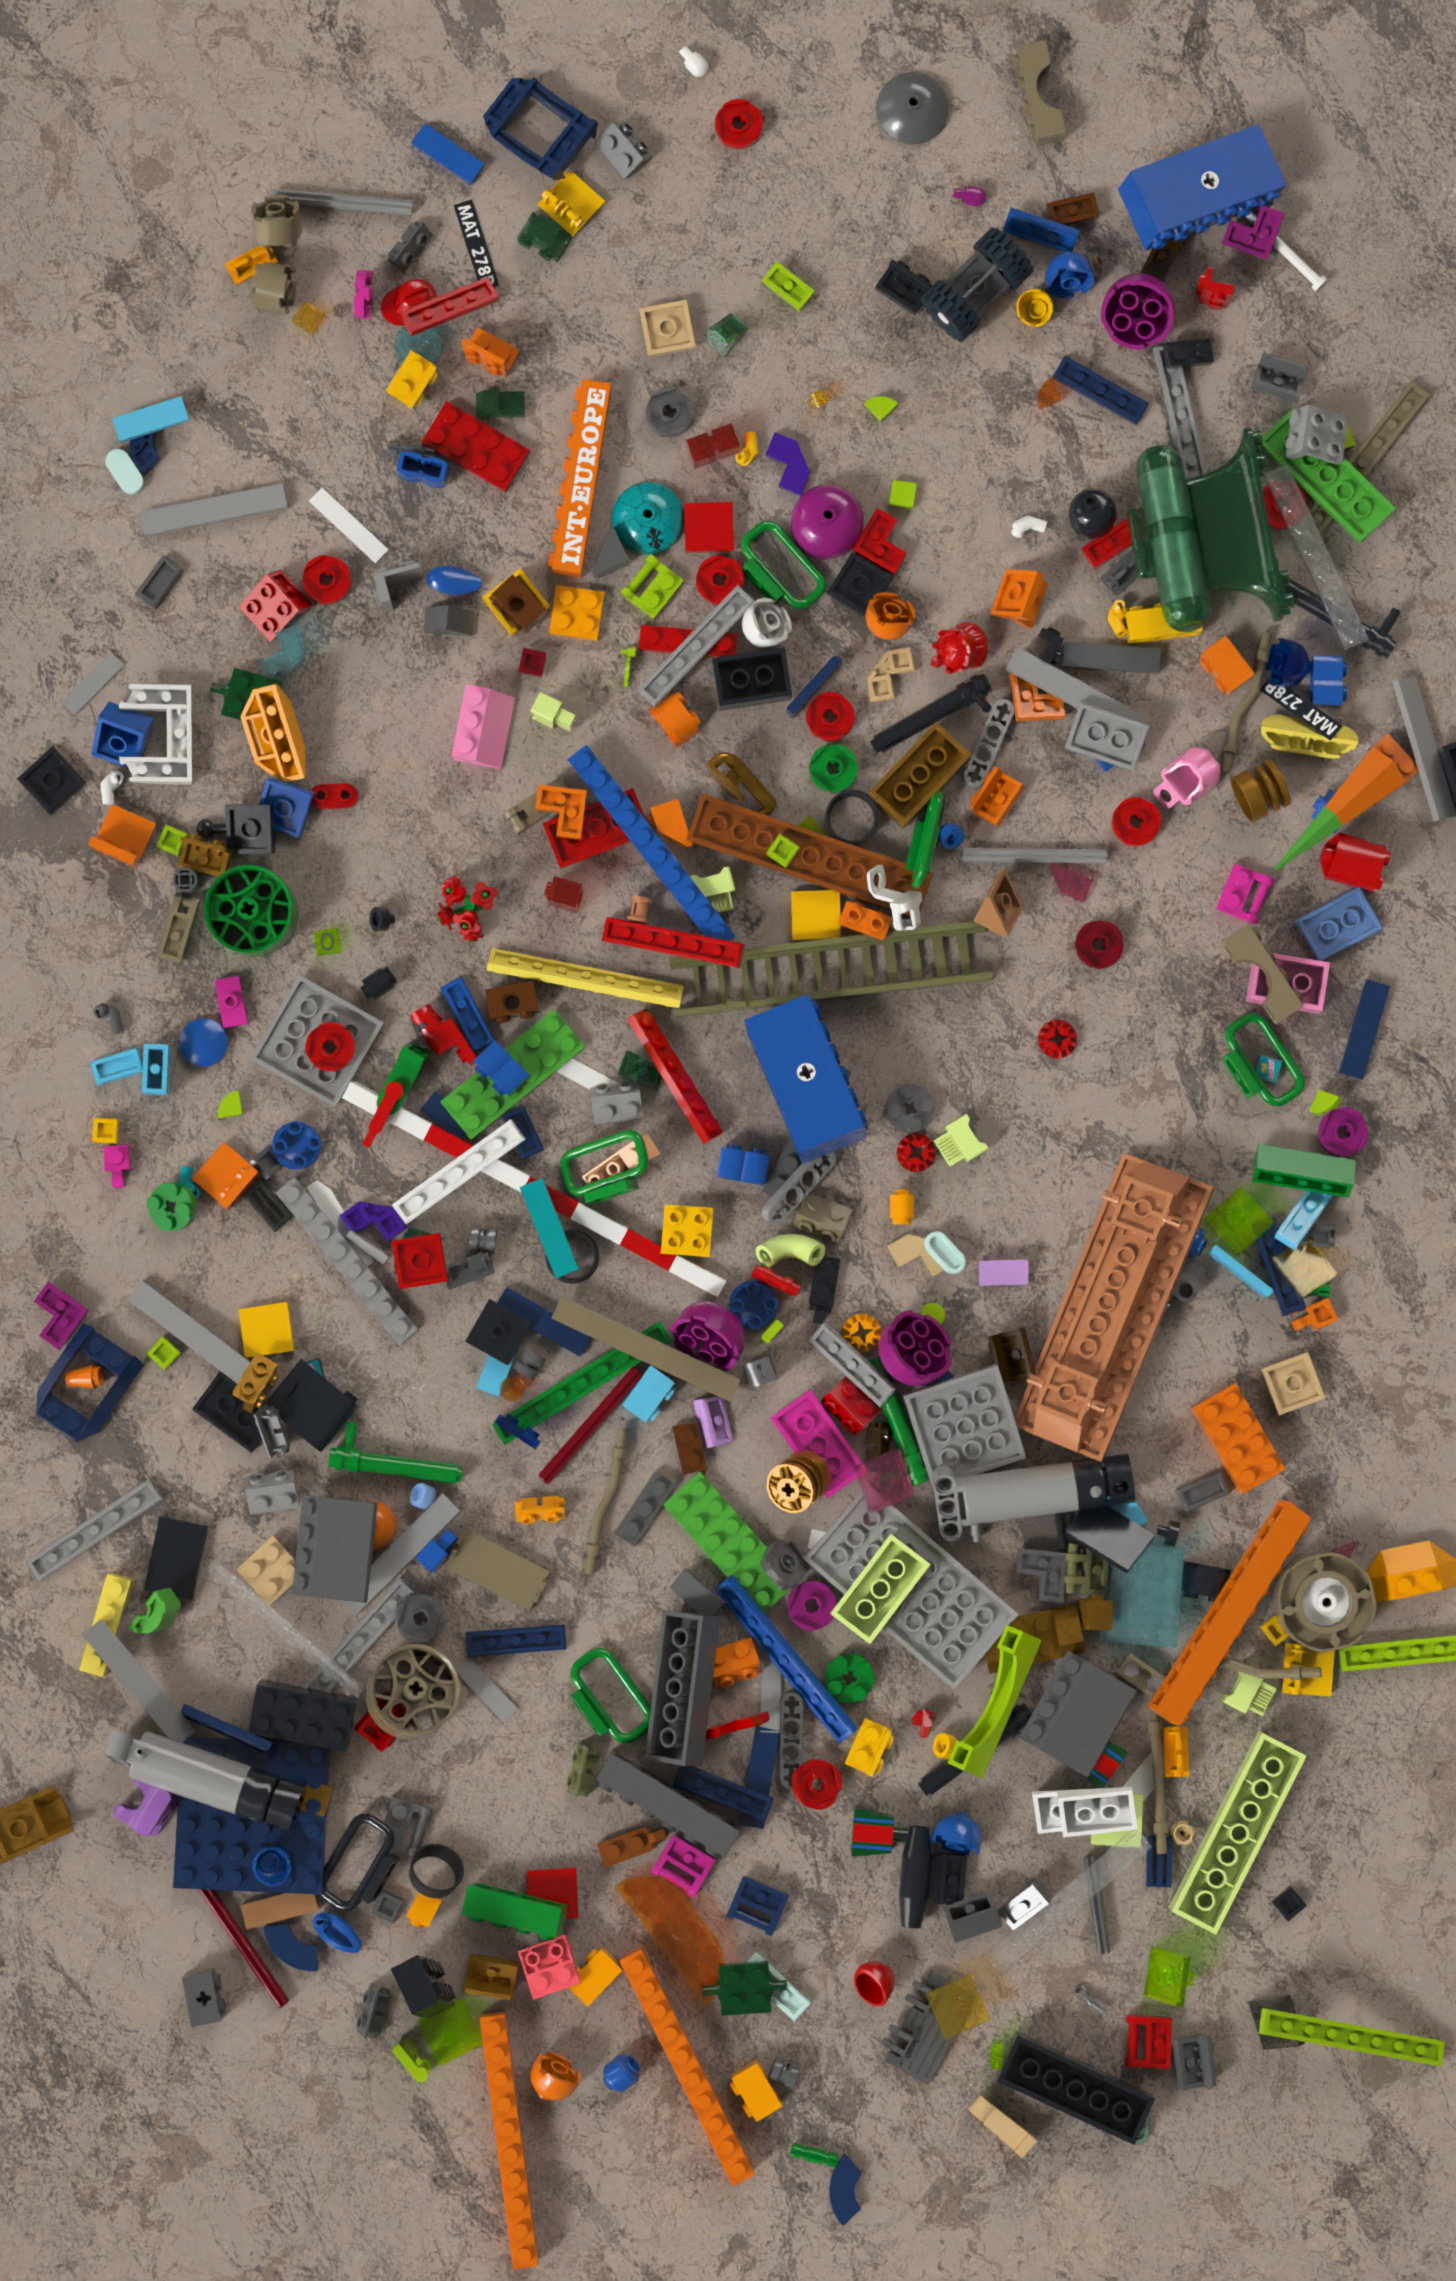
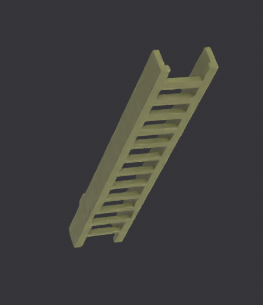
(864, 941)

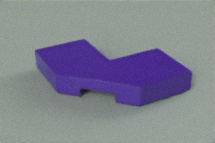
(789, 453)
(364, 1214)

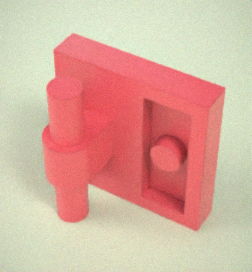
(549, 1967)

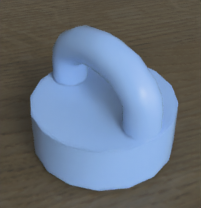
(422, 1496)

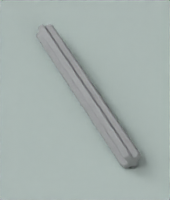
(347, 202)
(1034, 855)

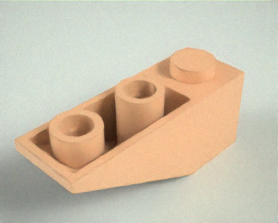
(621, 1161)

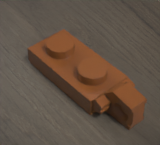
(629, 1845)

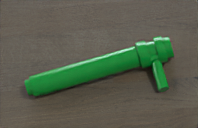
(902, 1432)
(357, 1460)

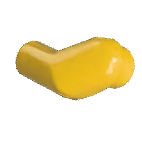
(751, 450)
(1116, 617)

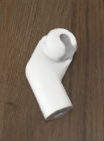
(1026, 523)
(109, 785)

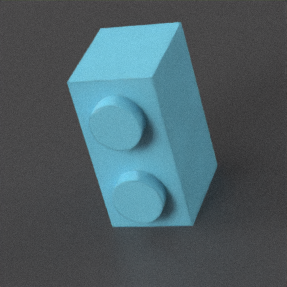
(157, 1070)
(648, 1394)

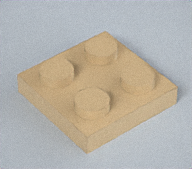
(667, 328)
(1292, 1383)
(269, 1570)

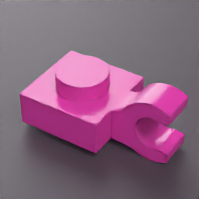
(116, 1161)

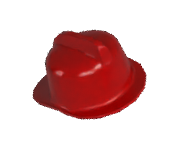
(404, 297)

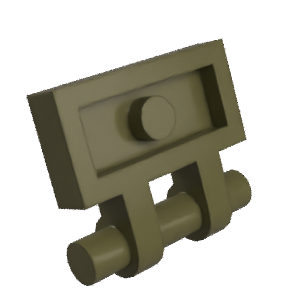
(1093, 1574)

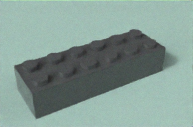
(682, 1688)
(668, 1803)

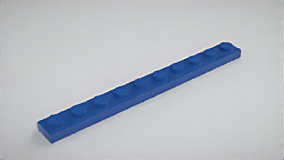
(649, 845)

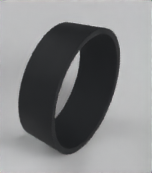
(853, 793)
(595, 1262)
(443, 1853)

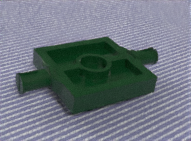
(239, 691)
(744, 1988)

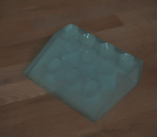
(1146, 1599)

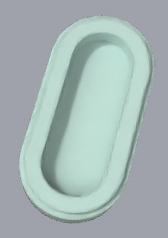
(124, 471)
(945, 1252)

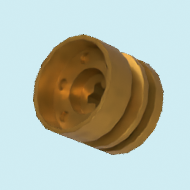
(1255, 793)
(798, 1481)

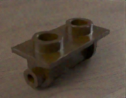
(879, 1435)

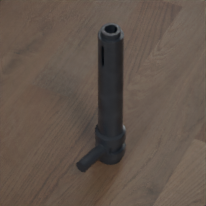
(1378, 638)
(963, 695)
(945, 1772)

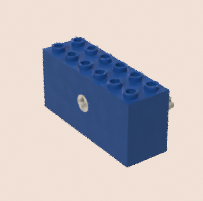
(1202, 187)
(816, 1110)

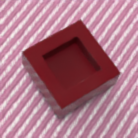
(532, 662)

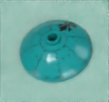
(653, 533)

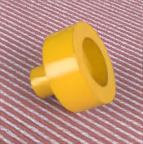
(944, 1745)

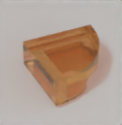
(1048, 394)

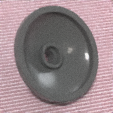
(907, 122)

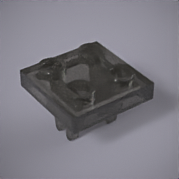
(1278, 2003)

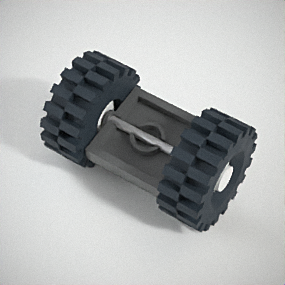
(977, 284)

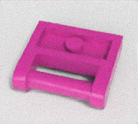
(1237, 890)
(688, 1859)

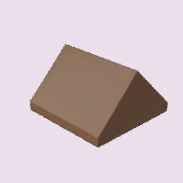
(1000, 906)

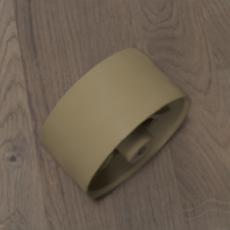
(422, 1686)

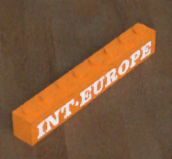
(581, 478)

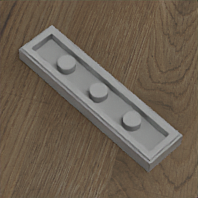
(853, 1364)

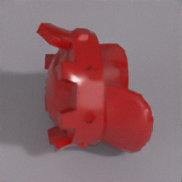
(960, 648)

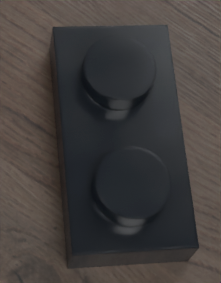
(1188, 353)

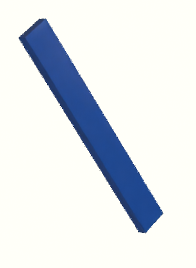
(786, 1659)

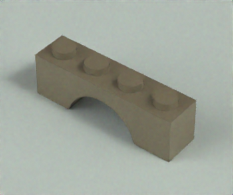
(1046, 122)
(1246, 947)

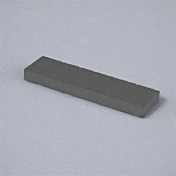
(1111, 657)

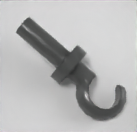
(1090, 2000)

